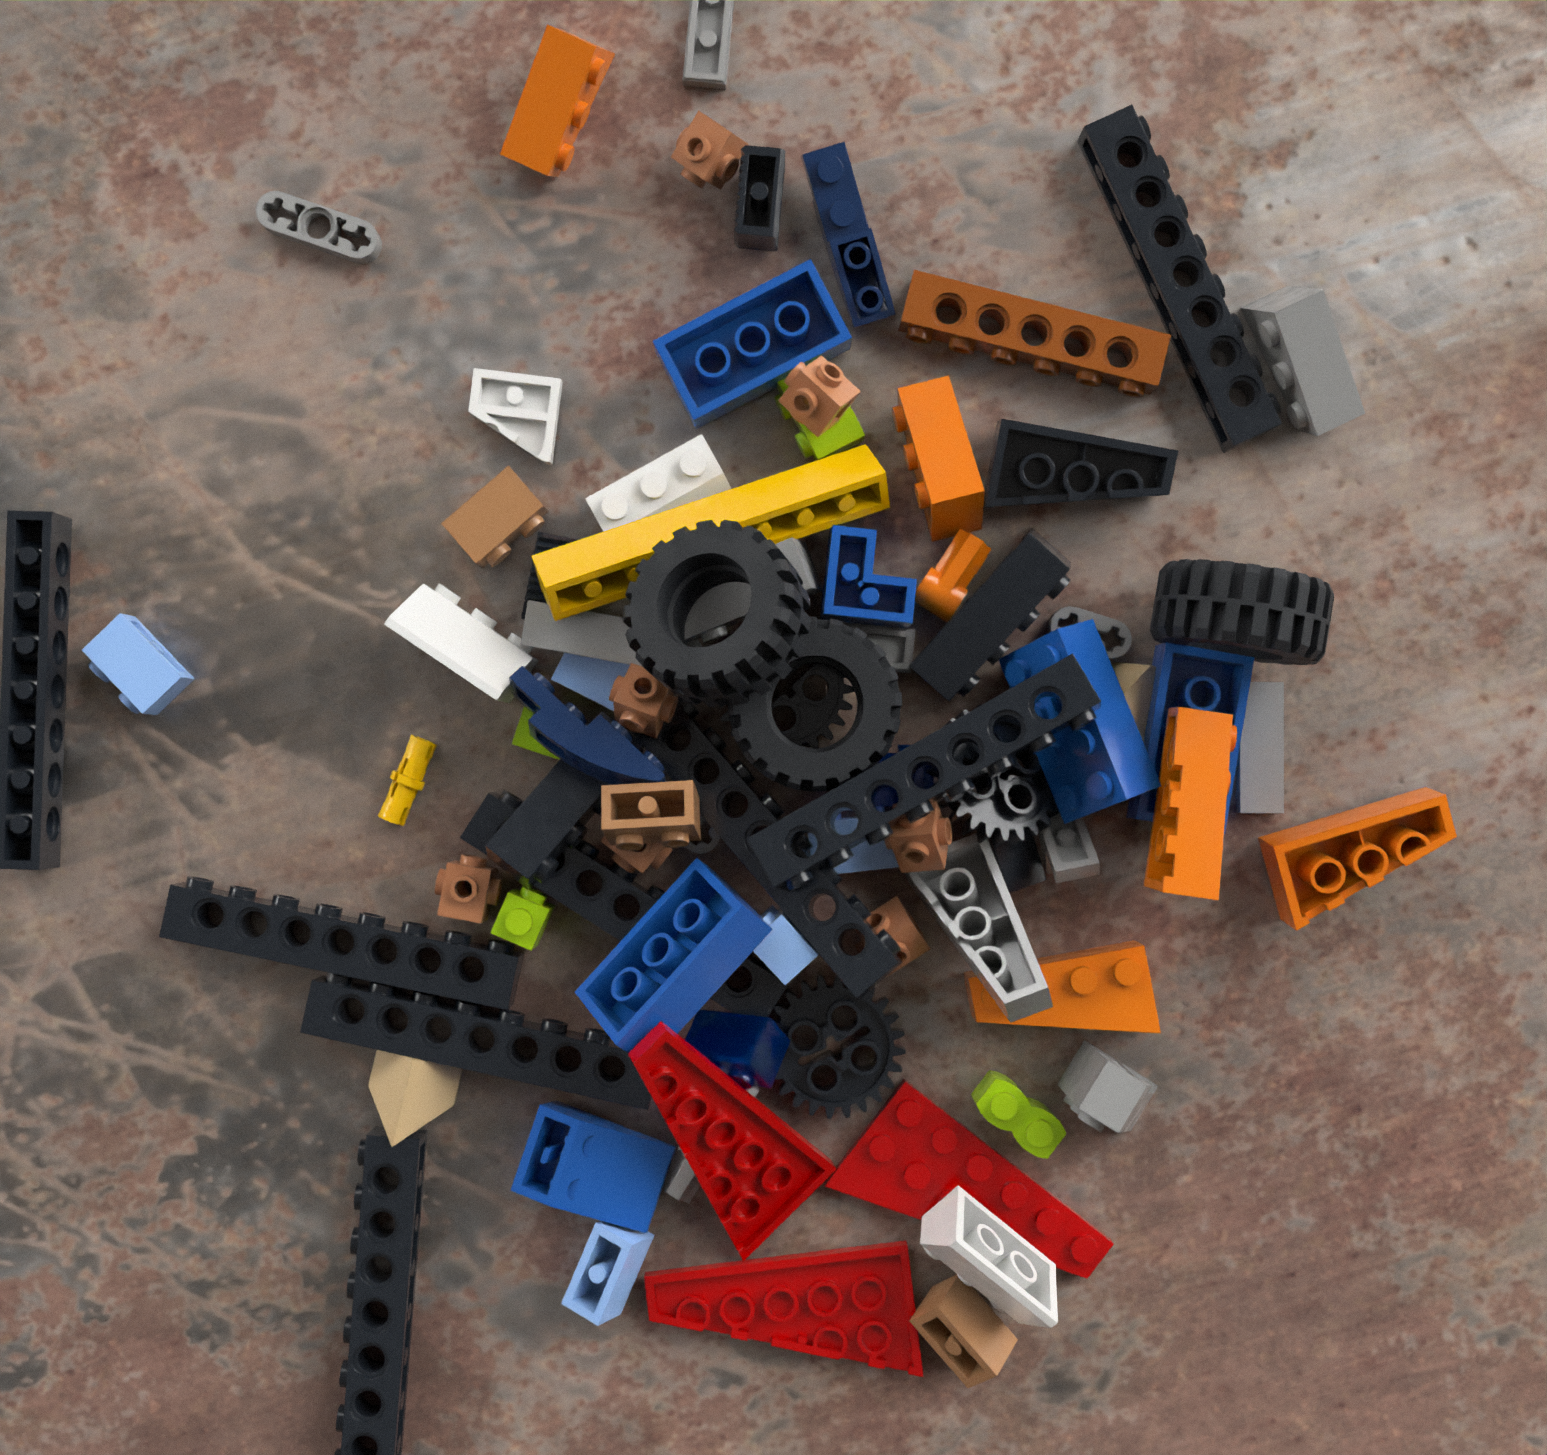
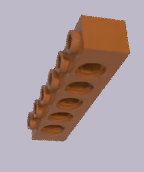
(1142, 347)

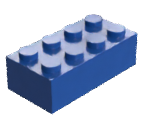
(752, 343)
(1197, 681)
(1103, 759)
(673, 957)

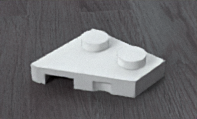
(518, 408)

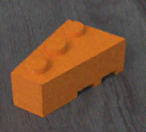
(555, 101)
(941, 457)

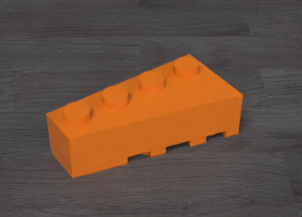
(1191, 804)
(1338, 855)
(1088, 989)

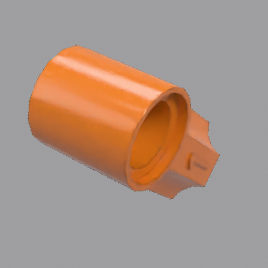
(946, 584)

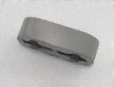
(1102, 624)

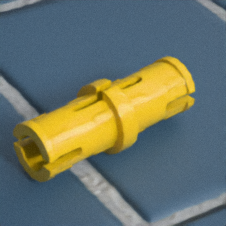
(407, 780)

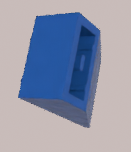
(592, 1167)

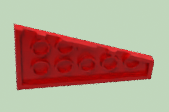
(737, 1147)
(920, 1153)
(815, 1303)

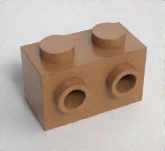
(496, 518)
(650, 814)
(964, 1331)

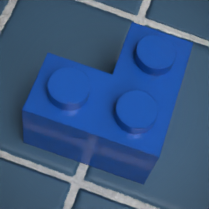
(852, 589)

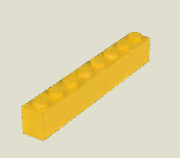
(780, 506)

